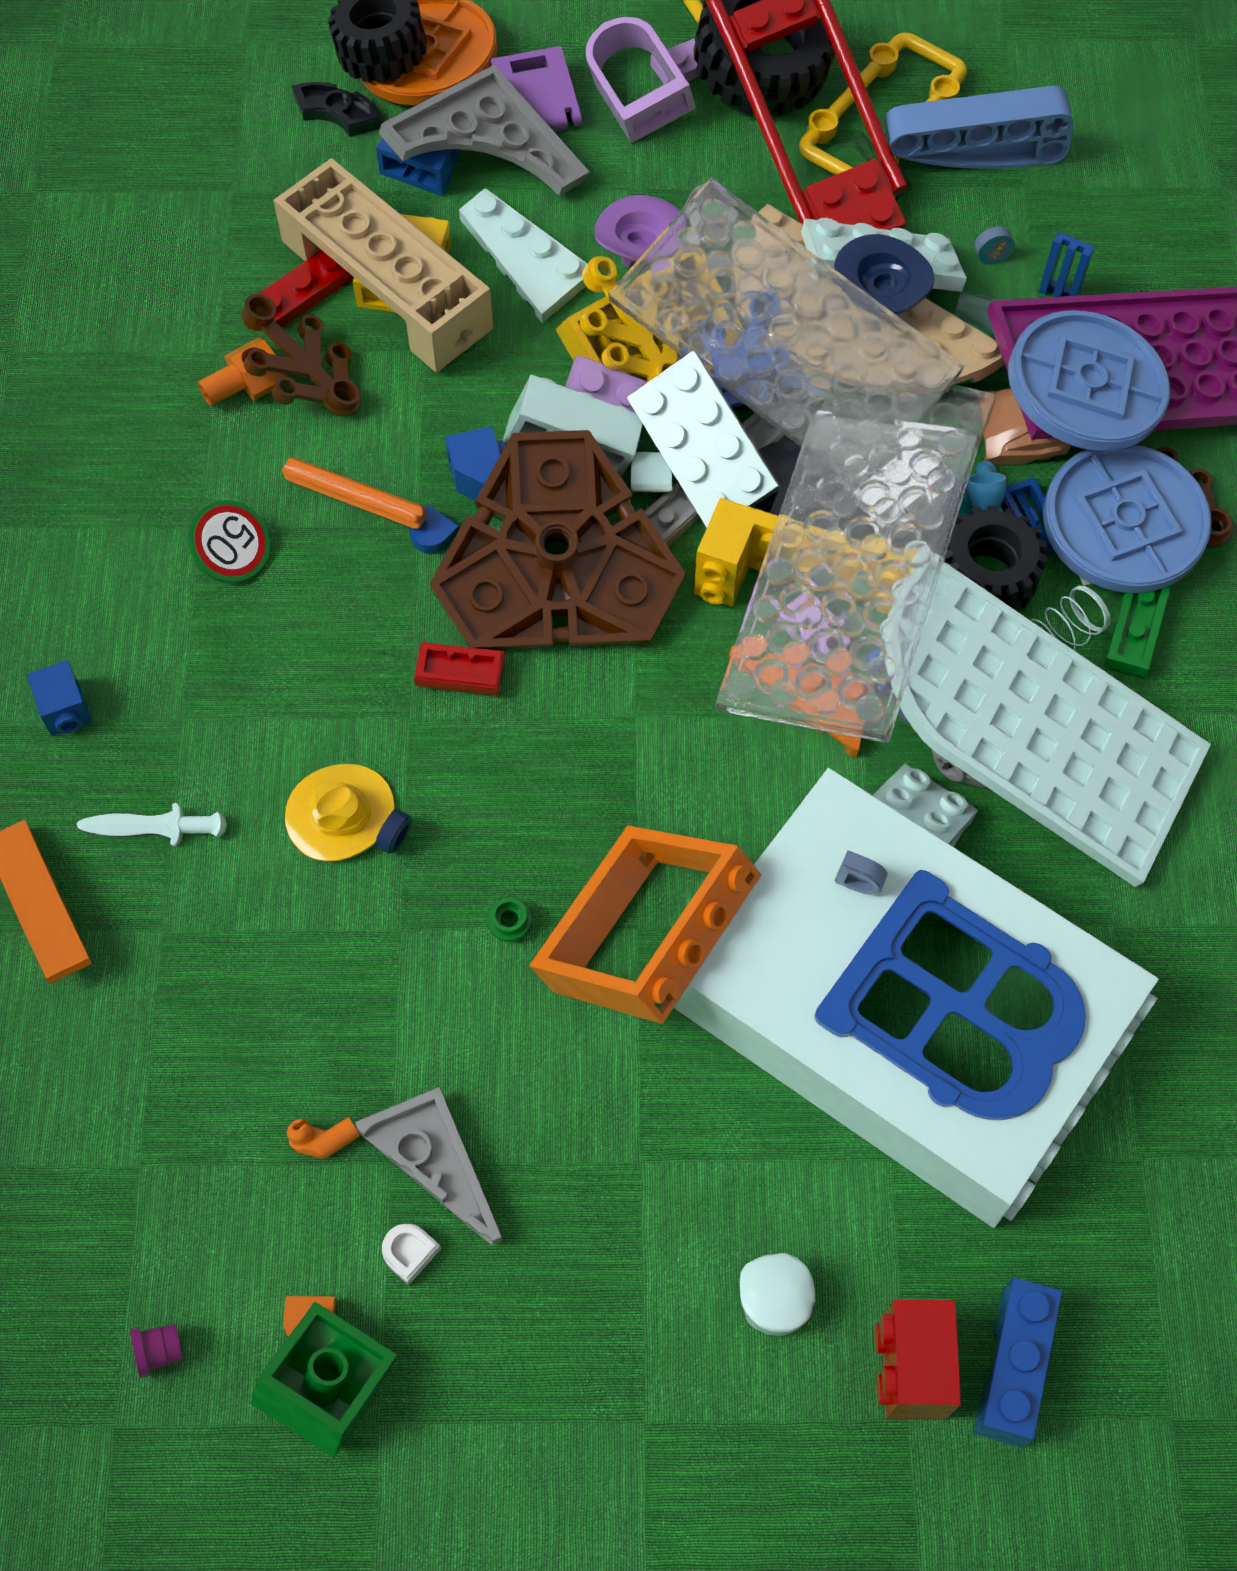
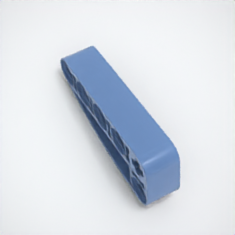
(985, 129)

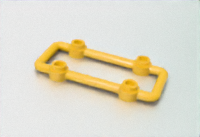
(881, 63)

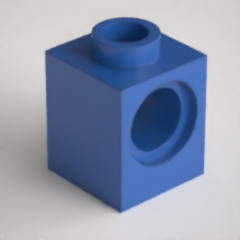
(59, 698)

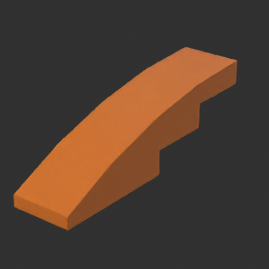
(40, 904)

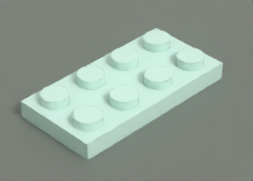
(827, 237)
(702, 438)

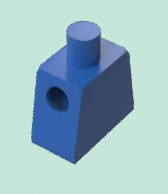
(425, 171)

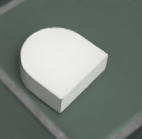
(408, 1250)

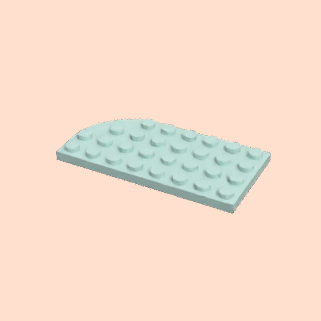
(1048, 728)

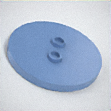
(1089, 380)
(1127, 518)

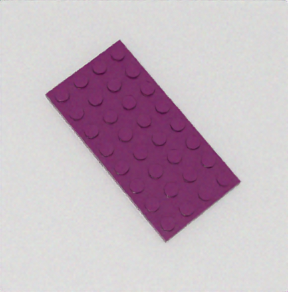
(1187, 328)

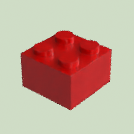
(919, 1360)

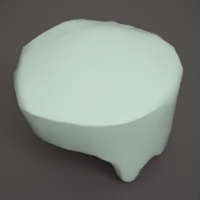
(777, 1293)

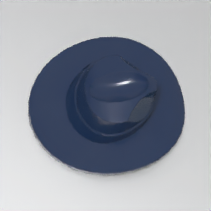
(886, 270)

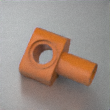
(235, 377)

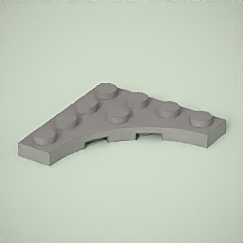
(488, 118)

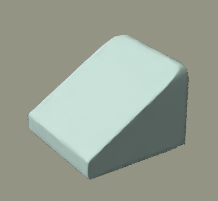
(650, 473)

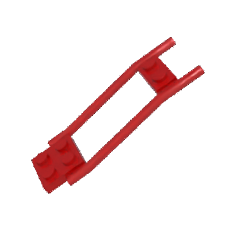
(851, 196)

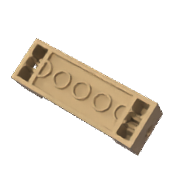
(390, 258)

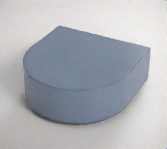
(861, 874)

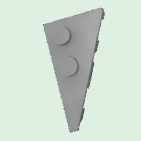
(428, 1148)

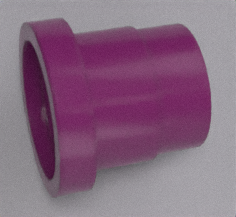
(155, 1348)

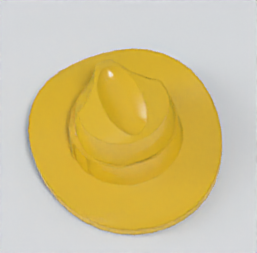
(338, 812)

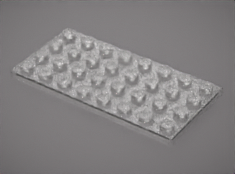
(778, 320)
(849, 575)

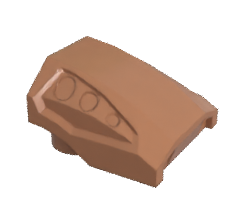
(1008, 437)

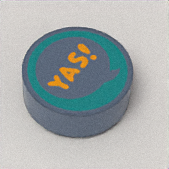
(994, 245)

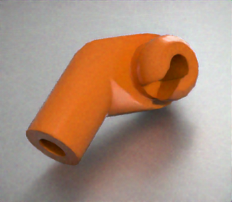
(319, 1142)

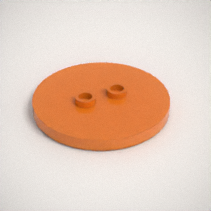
(458, 47)

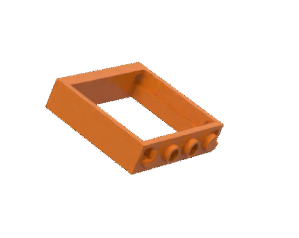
(606, 896)

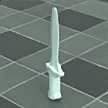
(170, 824)

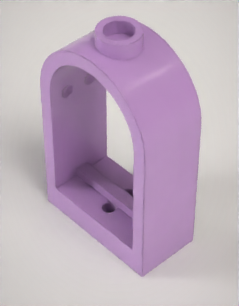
(654, 108)

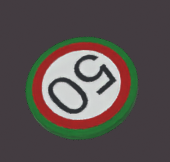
(228, 541)

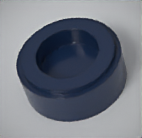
(393, 831)

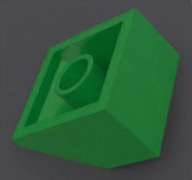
(323, 1379)

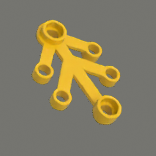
(629, 333)

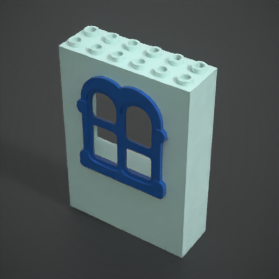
(810, 950)

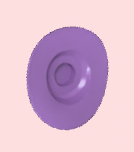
(633, 225)

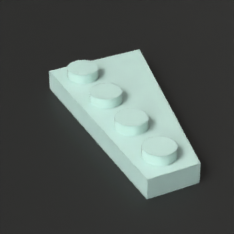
(534, 261)

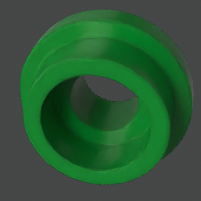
(509, 907)

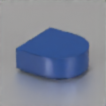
(435, 532)

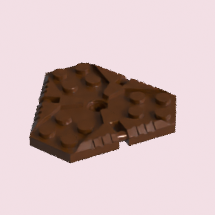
(506, 584)

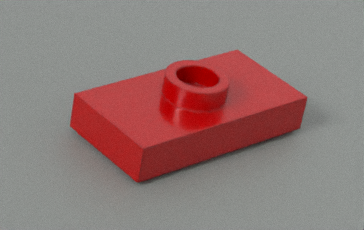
(459, 668)

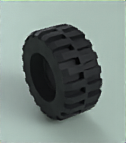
(783, 79)

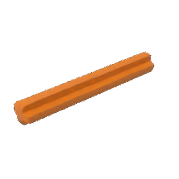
(354, 493)

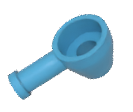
(986, 487)

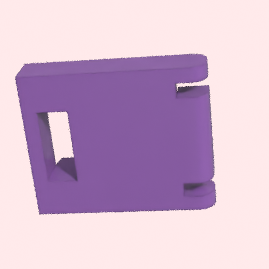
(545, 89)

